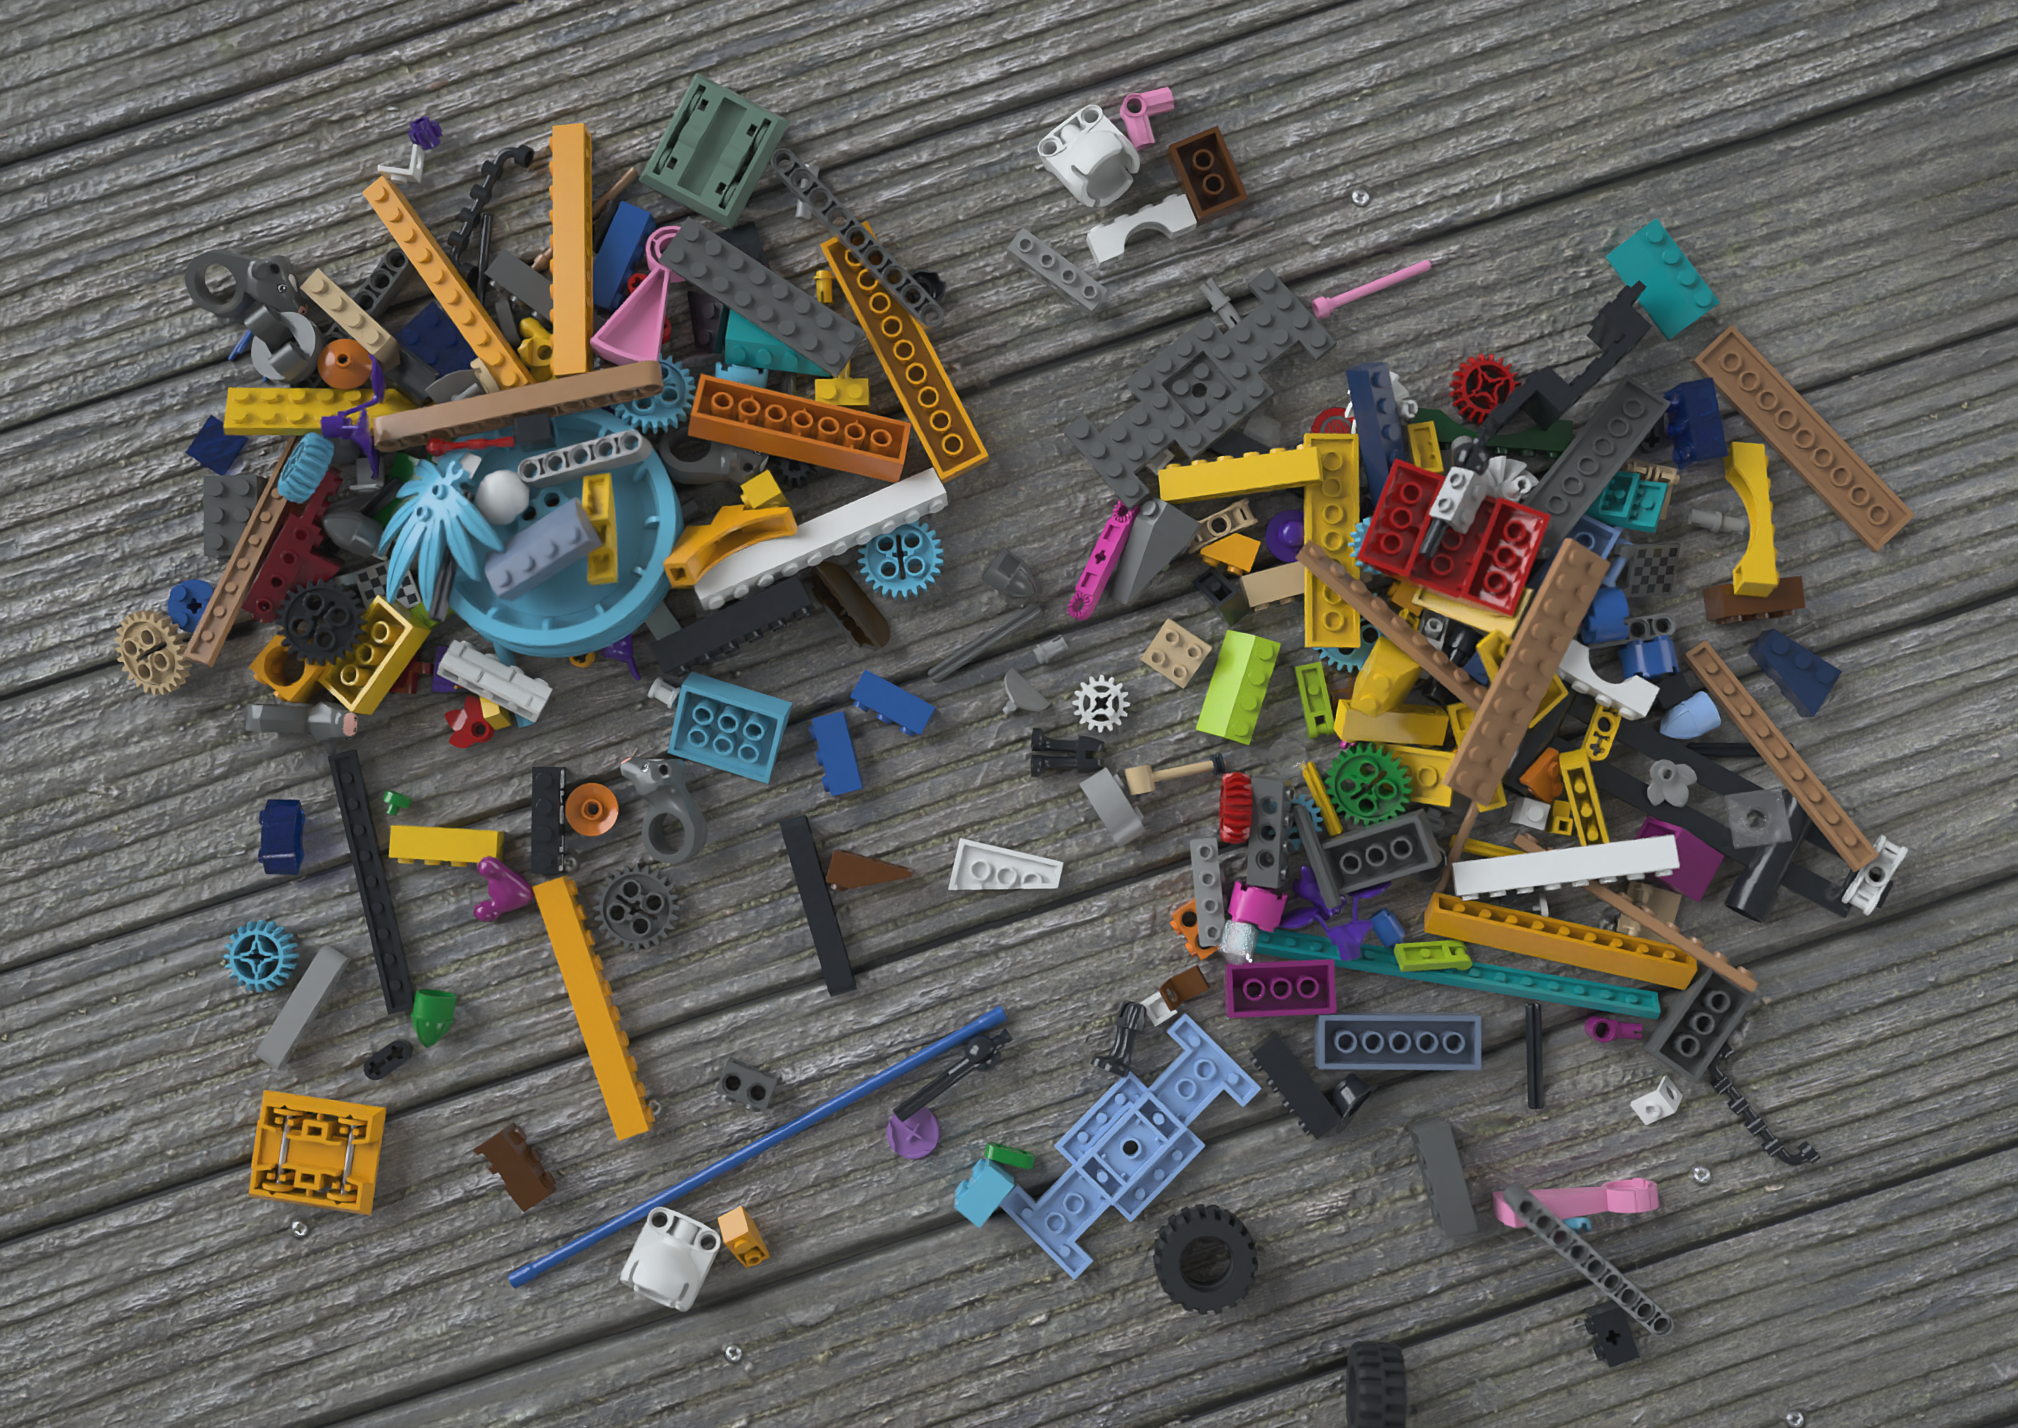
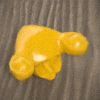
(536, 349)

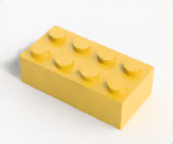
(386, 650)

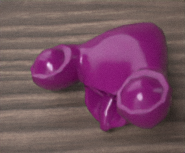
(506, 888)

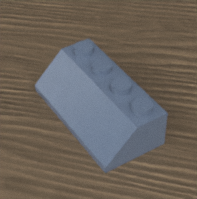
(541, 551)

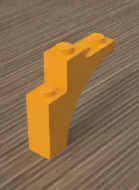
(729, 532)

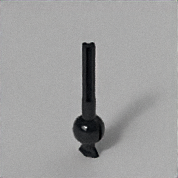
(1469, 457)
(981, 1054)

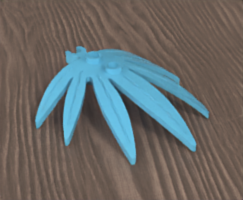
(437, 505)

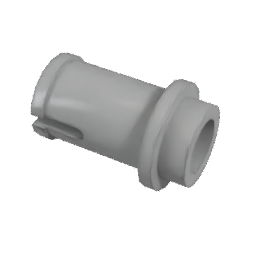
(1050, 649)

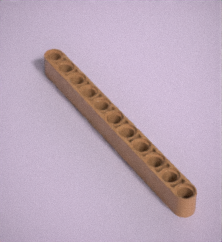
(502, 407)

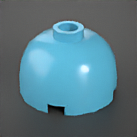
(742, 374)

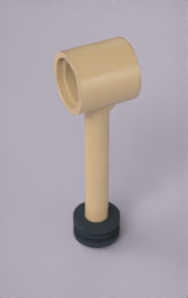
(1143, 779)

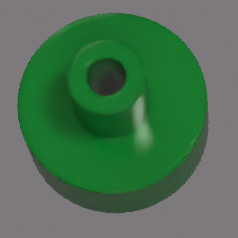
(396, 801)

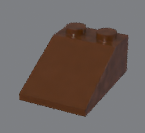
(856, 870)

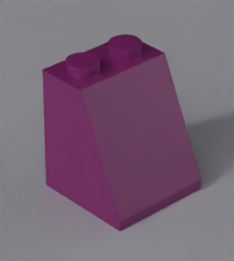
(1696, 859)

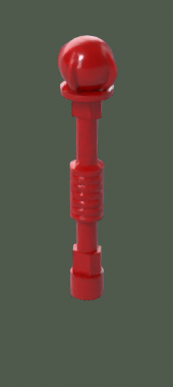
(438, 447)

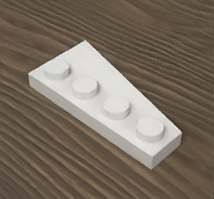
(993, 867)

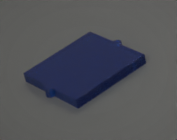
(215, 448)

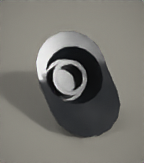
(1349, 1098)

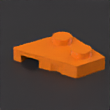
(1544, 777)

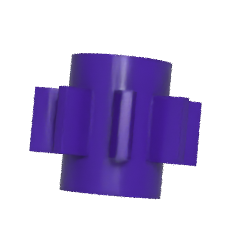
(425, 133)

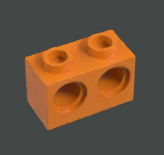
(1190, 932)

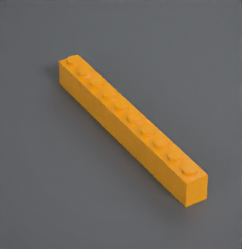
(571, 250)
(447, 285)
(1559, 941)
(593, 1007)

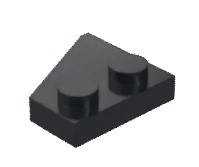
(708, 321)

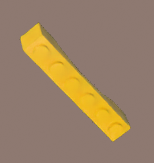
(1747, 472)

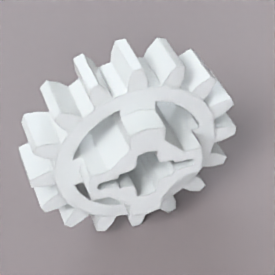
(1109, 712)

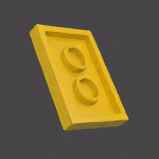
(1428, 772)

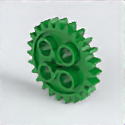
(1351, 766)

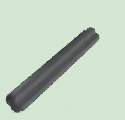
(1316, 857)

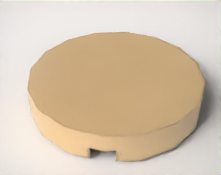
(484, 376)

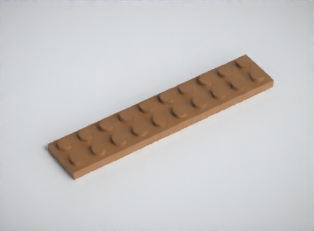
(1803, 439)
(1526, 672)

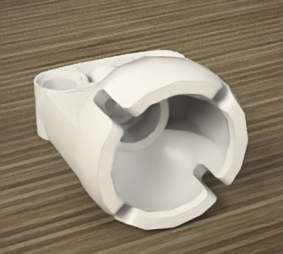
(1090, 157)
(669, 1260)

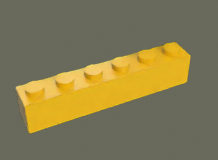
(1241, 475)

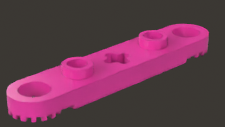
(1096, 571)

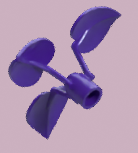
(342, 427)
(1346, 936)

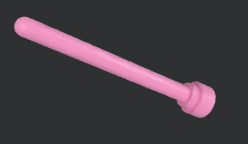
(1324, 306)

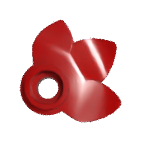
(466, 724)

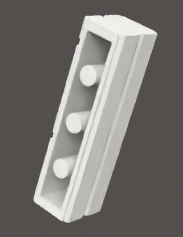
(494, 680)

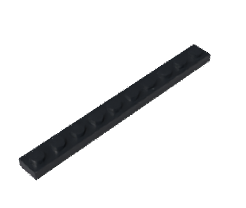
(372, 881)

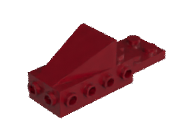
(296, 555)

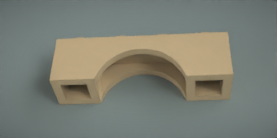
(351, 316)

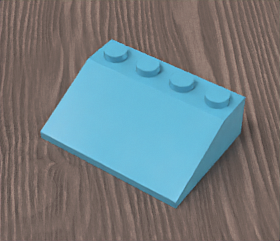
(729, 727)

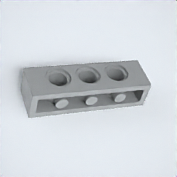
(1056, 272)

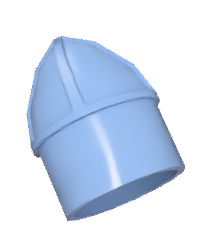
(1690, 717)

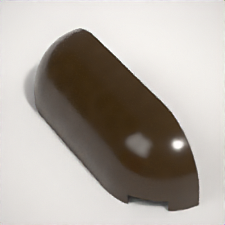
(849, 606)

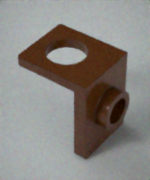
(1183, 986)

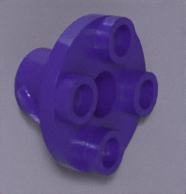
(1285, 535)

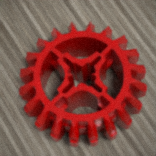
(1481, 380)
(1235, 808)

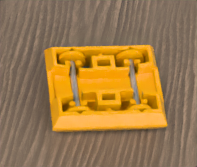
(317, 1151)

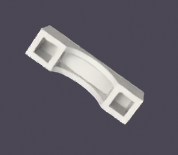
(1171, 217)
(1630, 697)

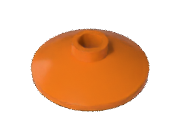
(348, 375)
(579, 814)

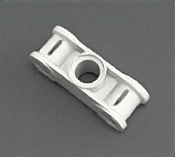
(1888, 860)

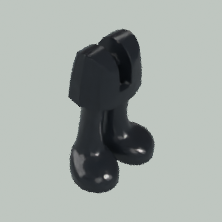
(1040, 742)
(1129, 1023)

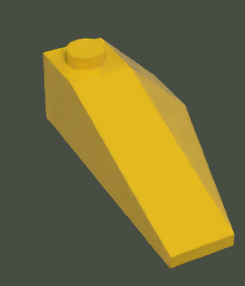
(1493, 651)

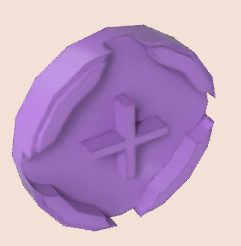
(914, 1136)

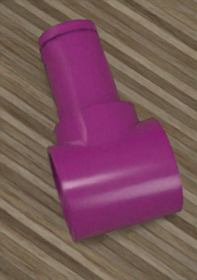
(1613, 1029)

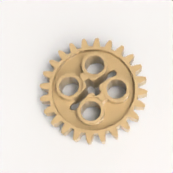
(143, 634)

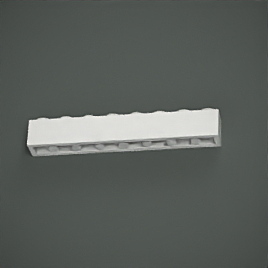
(1565, 866)

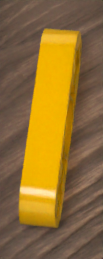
(1603, 745)

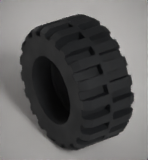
(1213, 1293)
(1376, 1386)

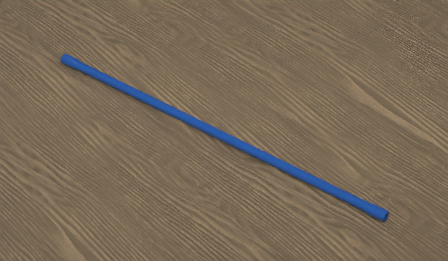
(533, 1269)

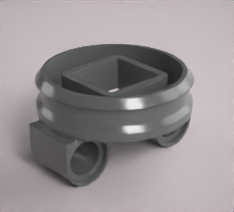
(291, 362)

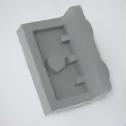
(1459, 499)

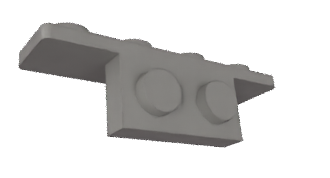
(1208, 891)

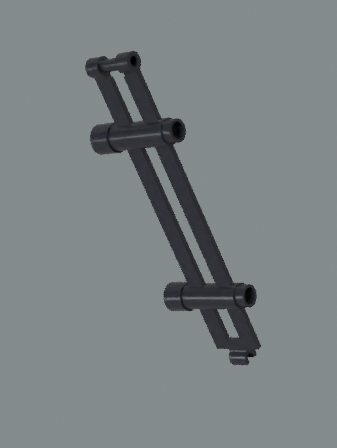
(1766, 865)

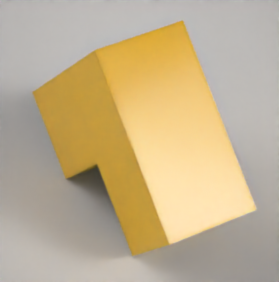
(495, 714)
(1558, 818)

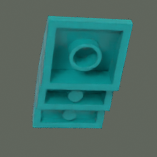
(1630, 503)

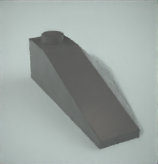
(1153, 542)

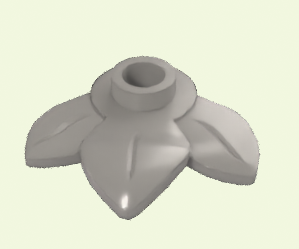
(1672, 786)

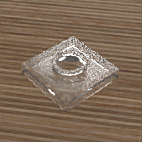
(1768, 802)

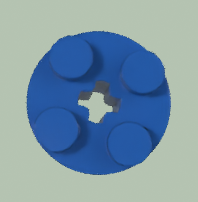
(186, 600)
(1606, 617)
(1648, 659)

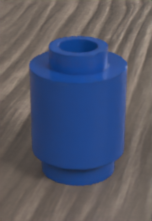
(1387, 928)

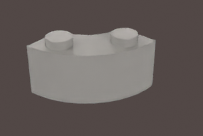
(1113, 807)

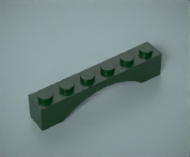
(1526, 443)

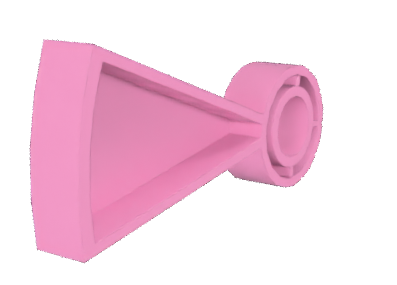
(638, 325)
(1613, 1196)

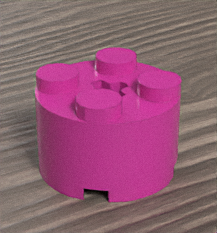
(1256, 905)

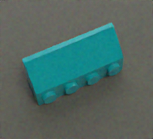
(1674, 288)
(755, 348)

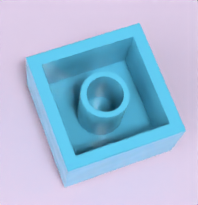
(983, 1191)

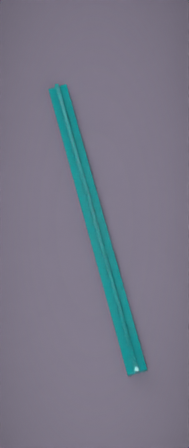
(1478, 976)

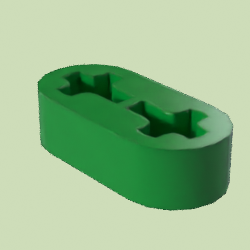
(1009, 1155)

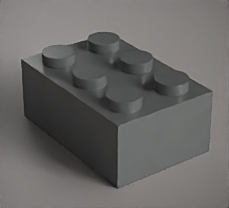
(227, 510)

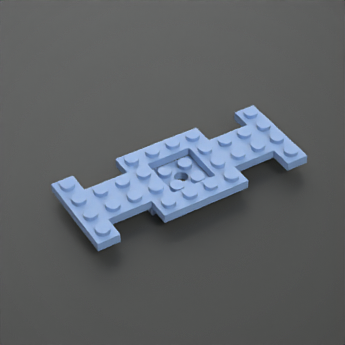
(1155, 1121)

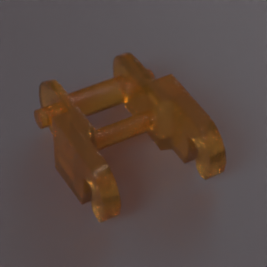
(1349, 689)

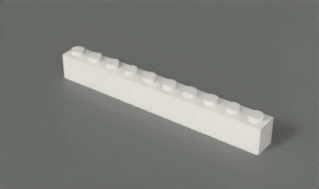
(822, 538)

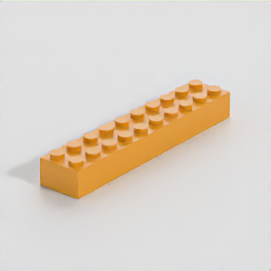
(908, 365)

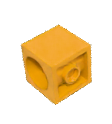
(269, 670)

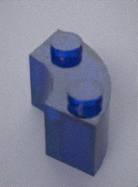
(282, 837)

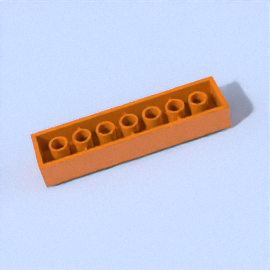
(799, 428)

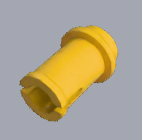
(824, 286)

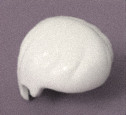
(502, 497)

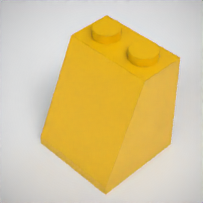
(1384, 679)

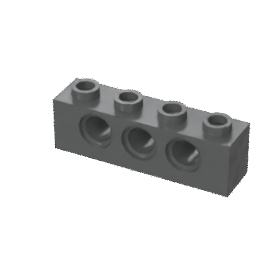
(1259, 870)

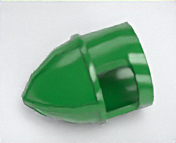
(432, 1015)

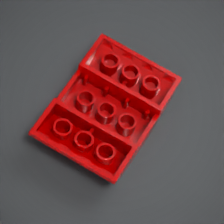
(1473, 568)

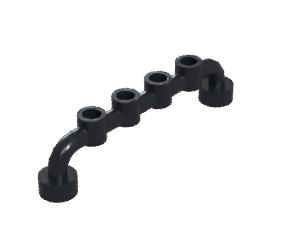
(482, 195)
(1755, 1124)

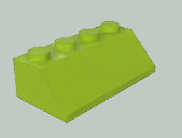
(1238, 687)

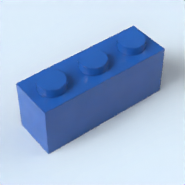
(892, 703)
(836, 754)

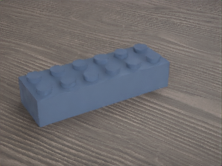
(1398, 1040)

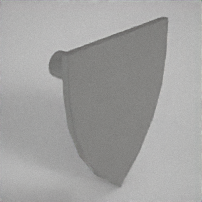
(455, 387)
(1022, 694)

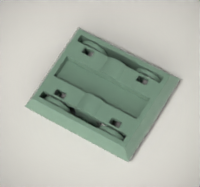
(712, 150)

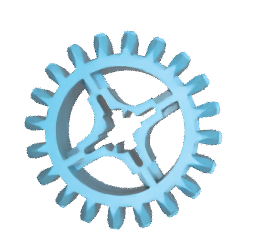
(305, 468)
(261, 945)

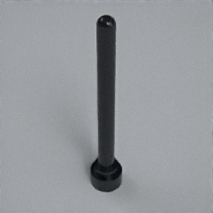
(483, 259)

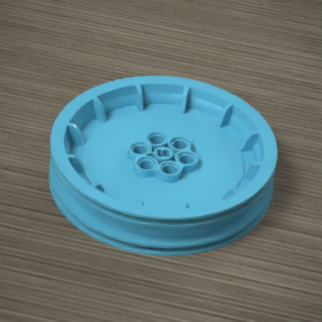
(566, 612)

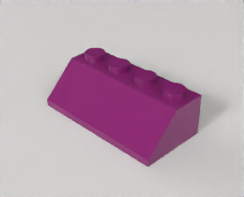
(1280, 988)

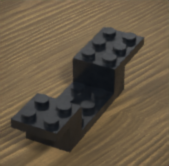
(1547, 396)

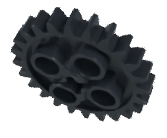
(299, 611)

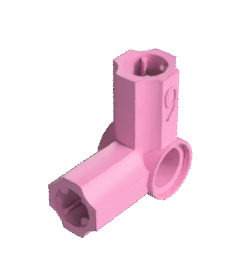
(1149, 105)

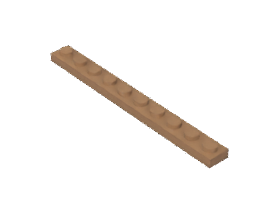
(241, 568)
(1392, 625)
(1780, 756)
(1647, 919)

